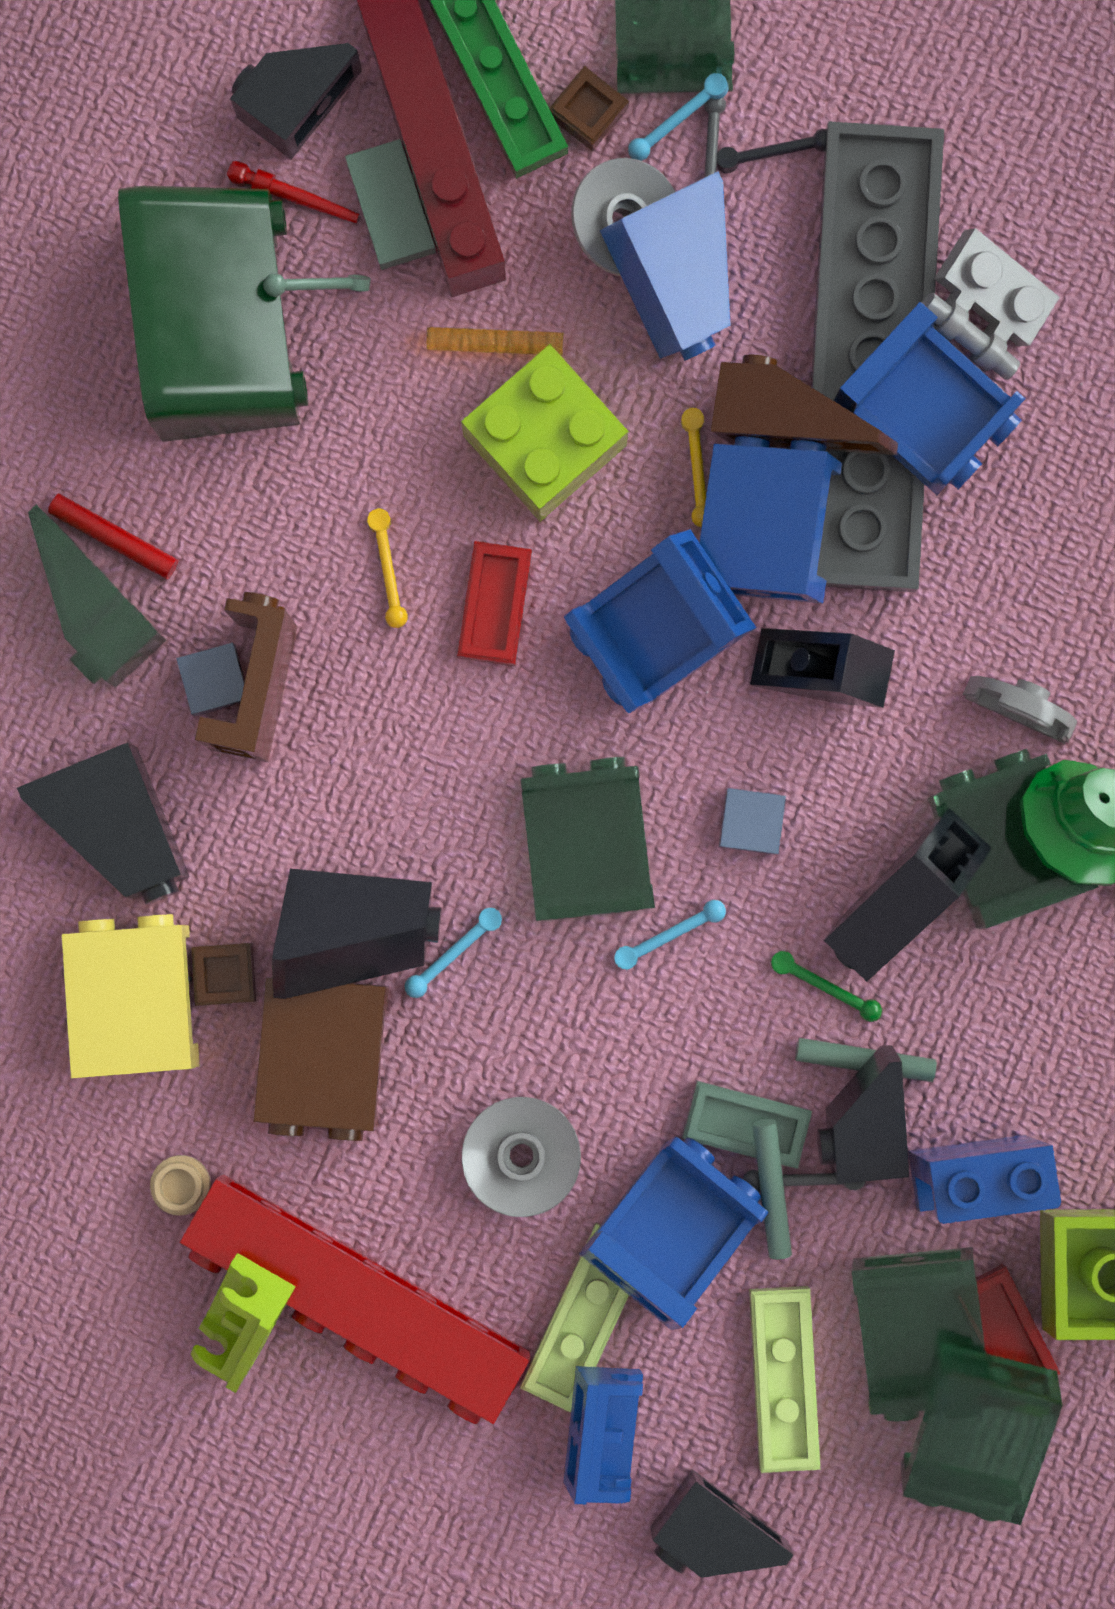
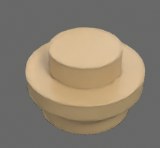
(180, 1185)

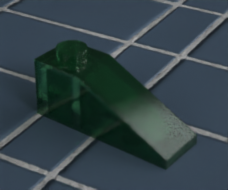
(93, 612)

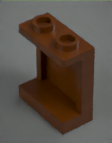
(264, 680)
(321, 1061)

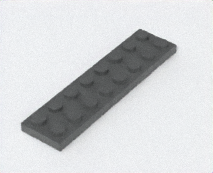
(871, 273)

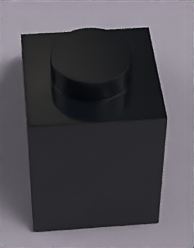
(293, 92)
(823, 666)
(868, 1124)
(714, 1533)

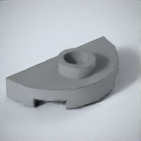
(1024, 704)

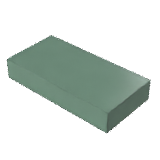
(390, 204)
(726, 1116)

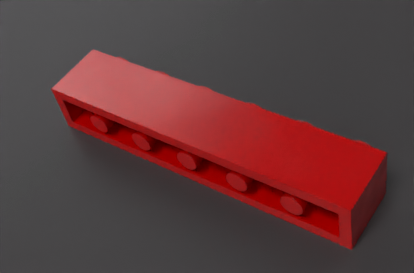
(360, 1301)

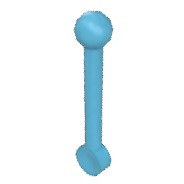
(714, 87)
(489, 920)
(627, 957)

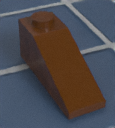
(773, 405)

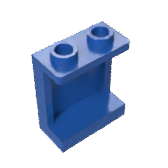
(930, 402)
(768, 517)
(659, 622)
(985, 1178)
(674, 1231)

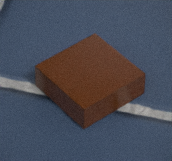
(588, 108)
(223, 974)

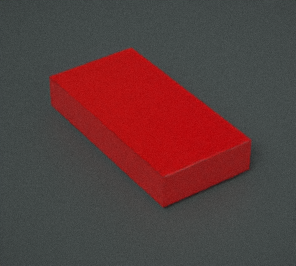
(494, 603)
(1008, 1323)

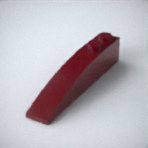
(434, 144)

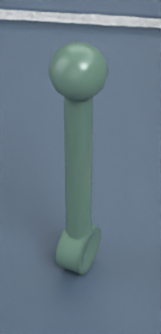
(276, 285)

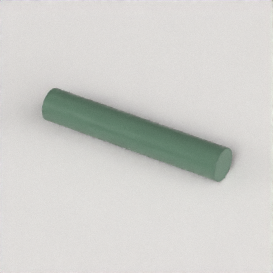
(855, 1057)
(772, 1188)

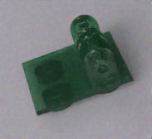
(672, 44)

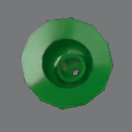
(1070, 823)

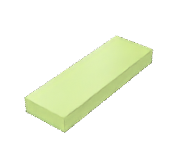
(575, 1333)
(784, 1379)

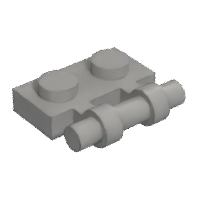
(998, 291)

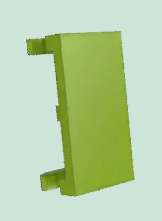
(241, 1319)

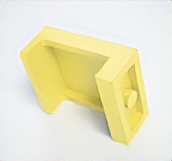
(128, 998)

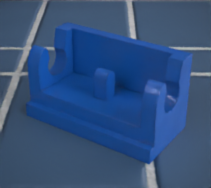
(602, 1434)

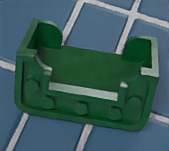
(199, 310)

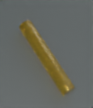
(492, 340)

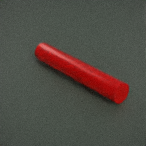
(113, 536)

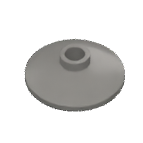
(612, 187)
(515, 1188)

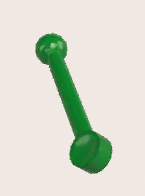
(783, 963)

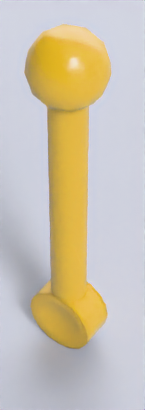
(692, 422)
(380, 522)

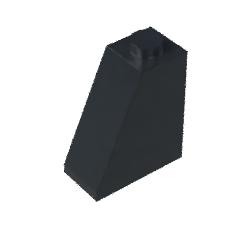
(113, 821)
(908, 895)
(349, 930)

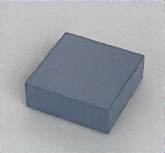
(212, 679)
(752, 821)

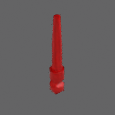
(241, 175)

